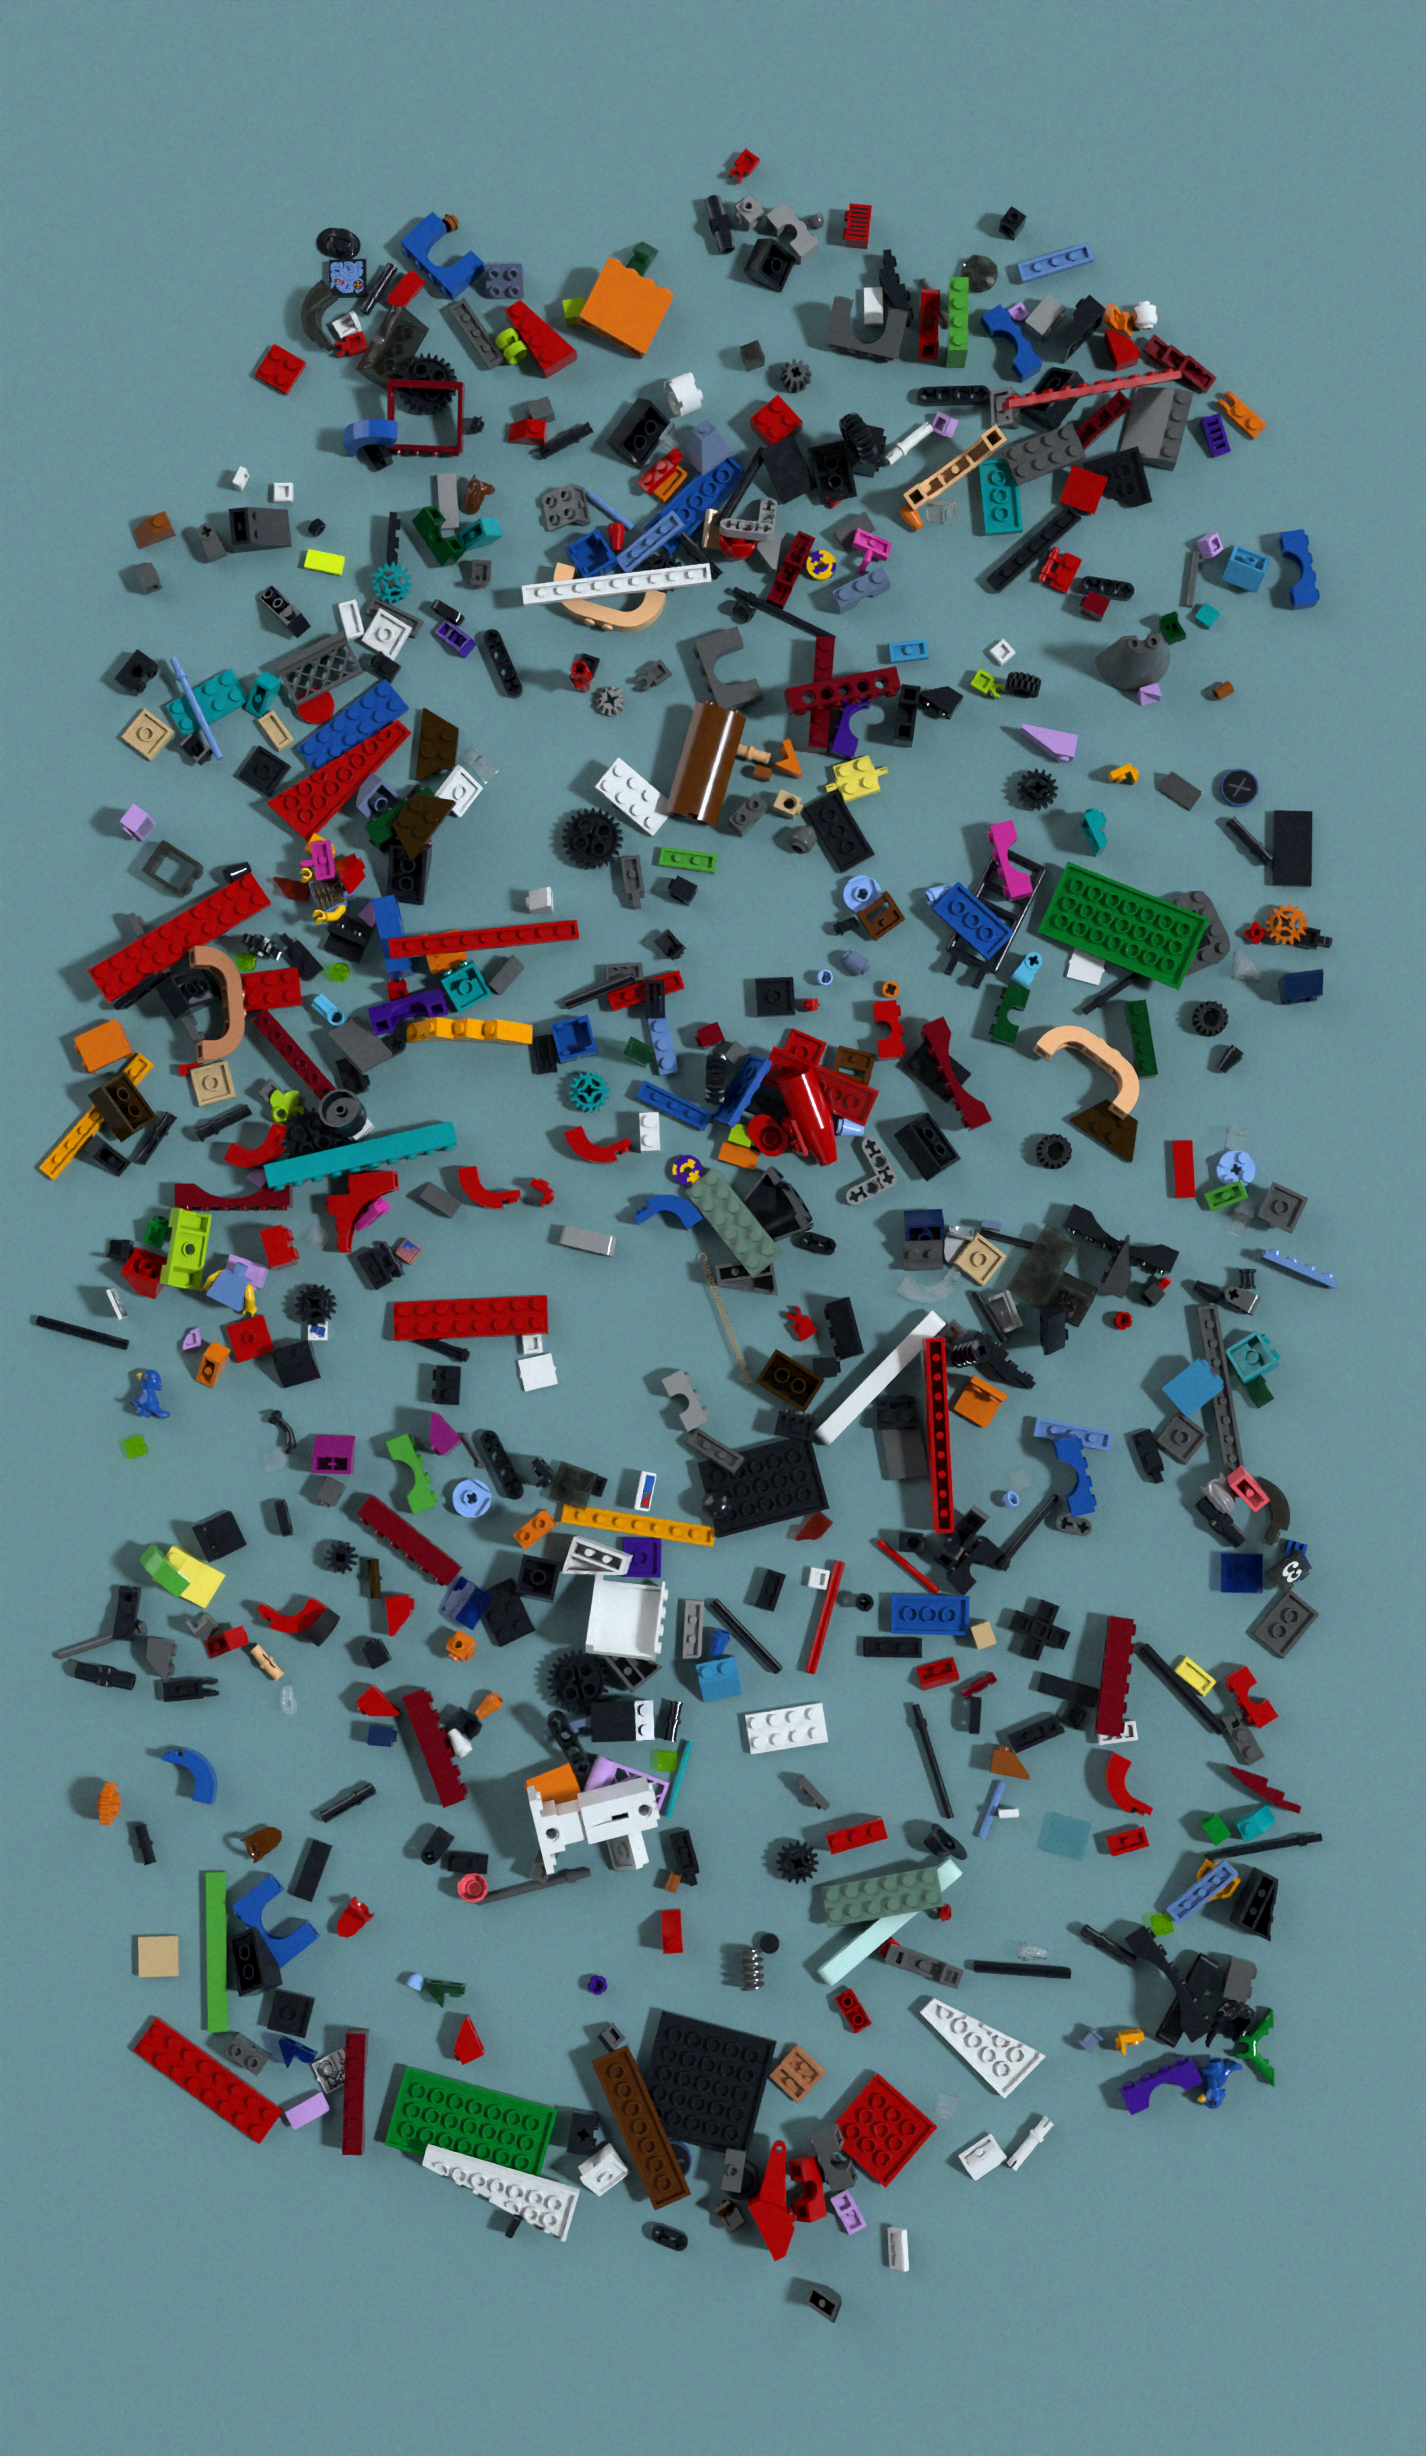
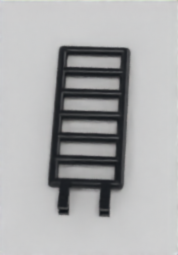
(1017, 919)

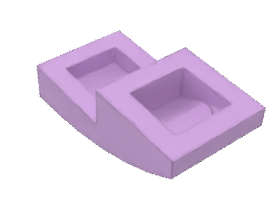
(307, 2110)
(848, 2212)

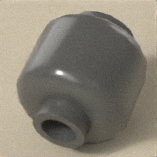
(803, 839)

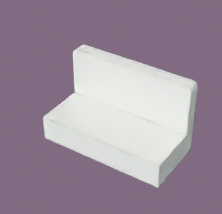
(982, 2157)

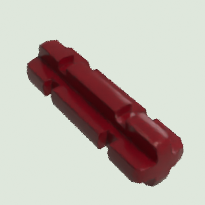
(978, 1685)

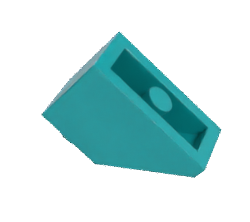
(480, 533)
(263, 694)
(1254, 1823)

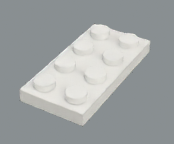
(634, 796)
(786, 1728)

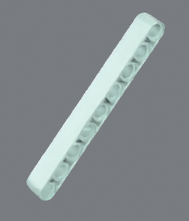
(877, 1933)

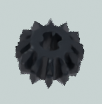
(341, 1564)

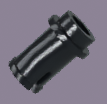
(846, 925)

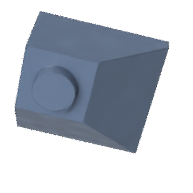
(706, 448)
(376, 797)

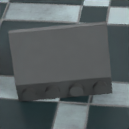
(1157, 424)

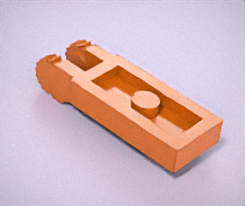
(1242, 415)

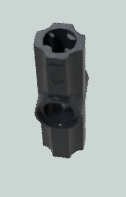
(719, 224)
(1221, 1522)
(105, 1676)

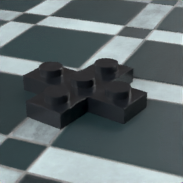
(1039, 1629)

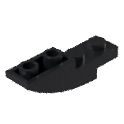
(893, 291)
(1006, 1370)

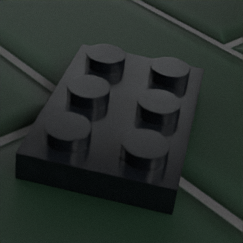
(925, 1070)
(507, 1613)

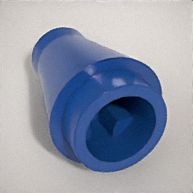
(718, 1642)

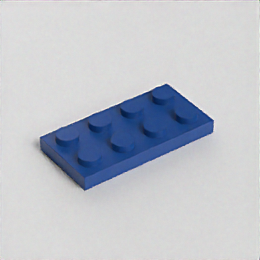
(972, 921)
(741, 1090)
(929, 1614)

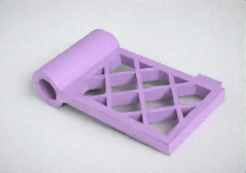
(604, 1772)

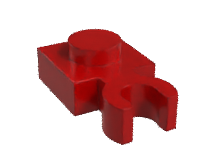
(744, 165)
(354, 344)
(803, 1326)

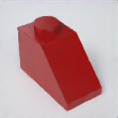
(1121, 350)
(528, 432)
(350, 872)
(398, 1612)
(226, 1642)
(375, 1703)
(672, 1931)
(468, 2044)

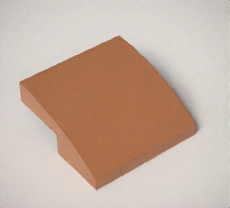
(797, 2073)

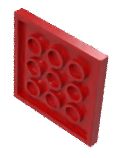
(883, 2129)

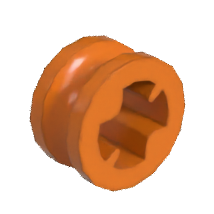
(896, 991)

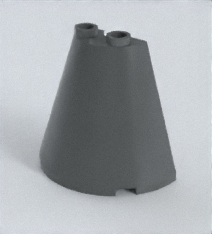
(1134, 662)

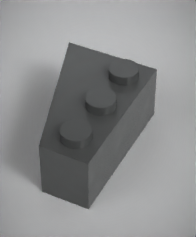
(737, 1277)

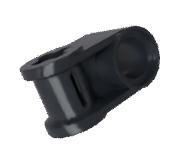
(438, 1844)

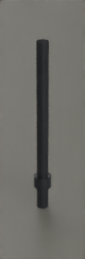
(752, 599)
(1100, 1000)
(921, 1724)
(1300, 1840)

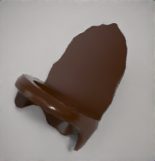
(475, 494)
(262, 1842)

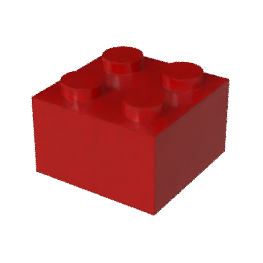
(775, 422)
(279, 1247)

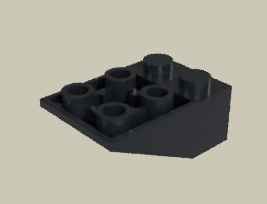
(259, 529)

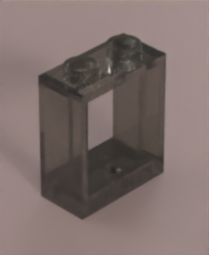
(157, 859)

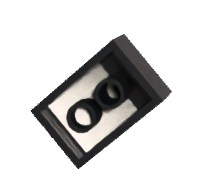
(1086, 321)
(832, 471)
(406, 878)
(188, 992)
(622, 1720)
(253, 1963)

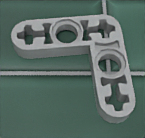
(763, 528)
(878, 1179)

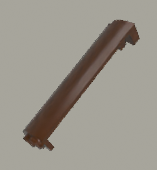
(706, 763)

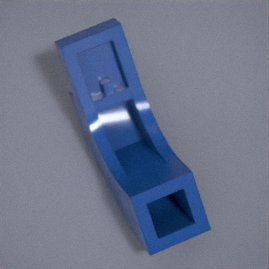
(369, 432)
(672, 1204)
(202, 1770)

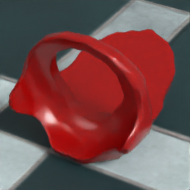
(353, 1918)

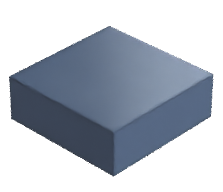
(990, 1225)

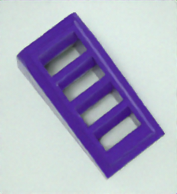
(1209, 437)
(464, 646)

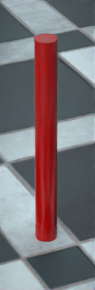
(907, 1566)

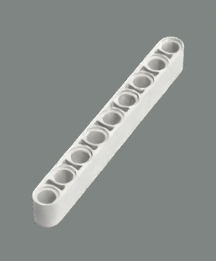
(879, 1379)

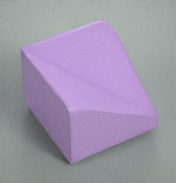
(944, 424)
(1209, 545)
(1149, 694)

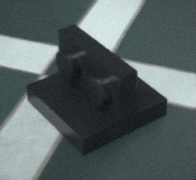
(348, 938)

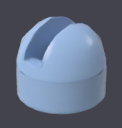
(828, 978)
(1013, 1497)
(416, 1981)

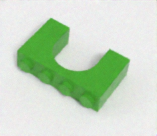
(958, 322)

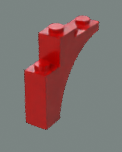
(363, 1190)

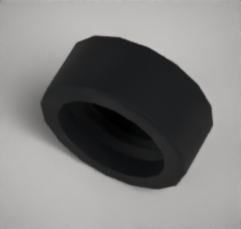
(323, 1627)
(752, 2188)

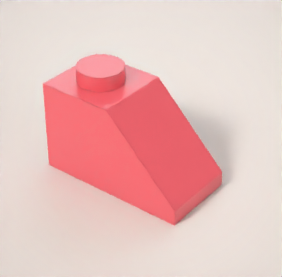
(1247, 1488)

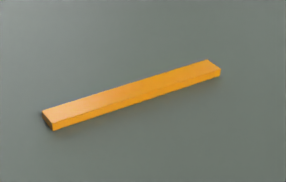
(88, 1125)
(639, 1525)

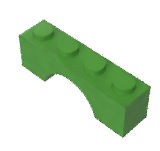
(421, 1496)

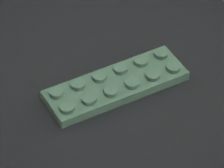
(734, 1222)
(882, 1897)

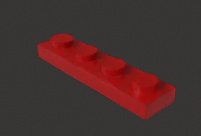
(636, 993)

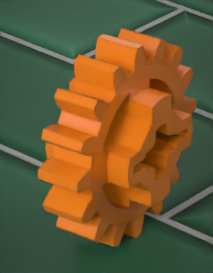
(1281, 929)
(108, 1804)

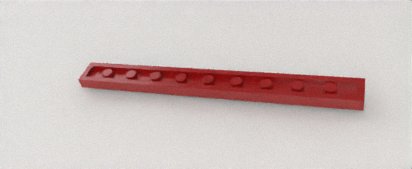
(1098, 388)
(483, 939)

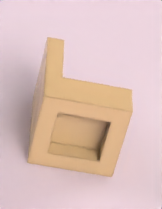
(982, 1635)

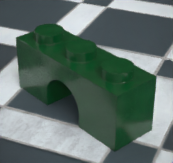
(429, 524)
(1003, 1030)

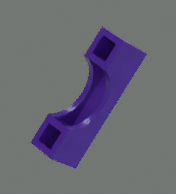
(845, 742)
(388, 1015)
(1137, 2093)

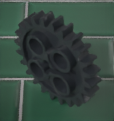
(433, 369)
(576, 834)
(296, 1146)
(560, 1684)

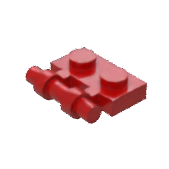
(1065, 572)

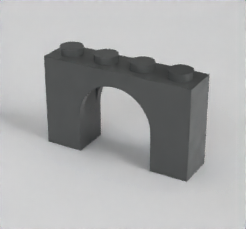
(841, 335)
(709, 651)

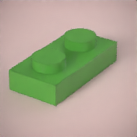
(1226, 1195)

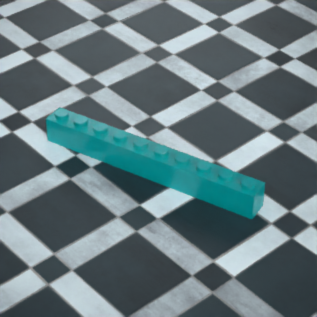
(360, 1155)

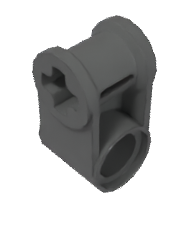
(212, 545)
(1243, 1300)

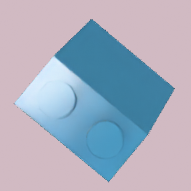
(1245, 569)
(718, 1678)

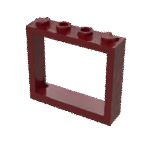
(430, 385)

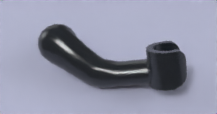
(290, 1438)

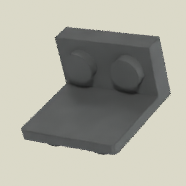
(566, 507)

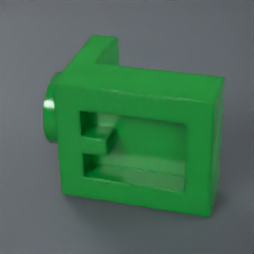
(156, 1231)

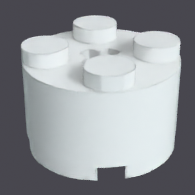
(683, 394)

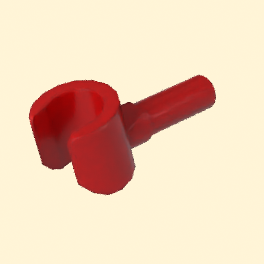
(183, 1068)

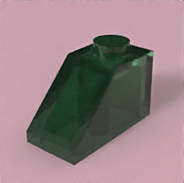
(638, 1052)

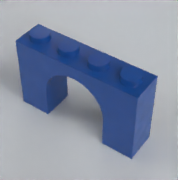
(451, 279)
(250, 1911)

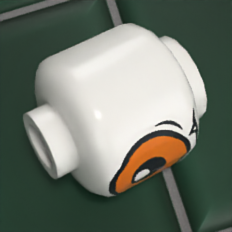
(1144, 316)

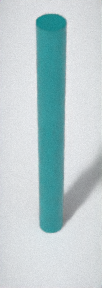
(678, 1779)

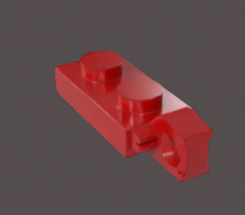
(660, 471)

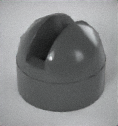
(816, 221)

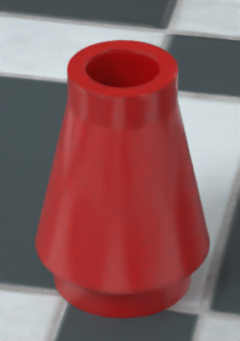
(616, 536)

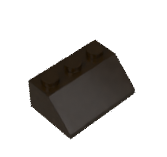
(122, 1106)
(790, 1380)

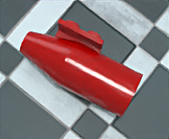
(810, 1120)

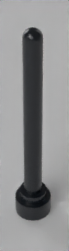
(1004, 1560)

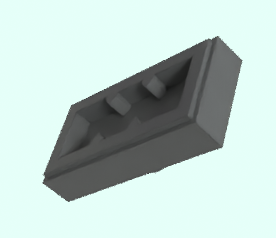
(618, 970)
(733, 2170)

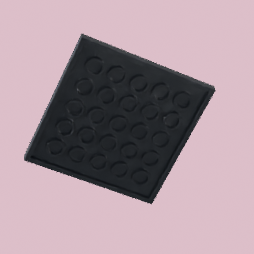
(707, 2081)

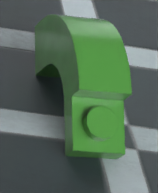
(163, 1571)

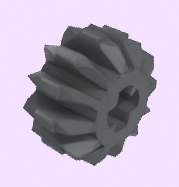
(790, 371)

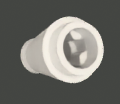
(459, 1743)

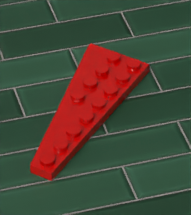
(321, 795)

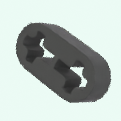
(1071, 1529)

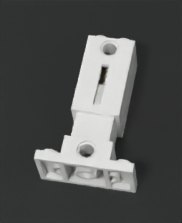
(593, 1816)

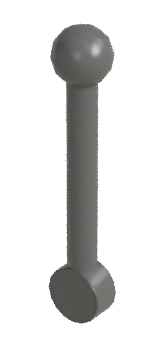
(481, 1464)

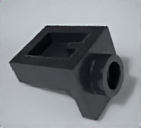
(384, 666)

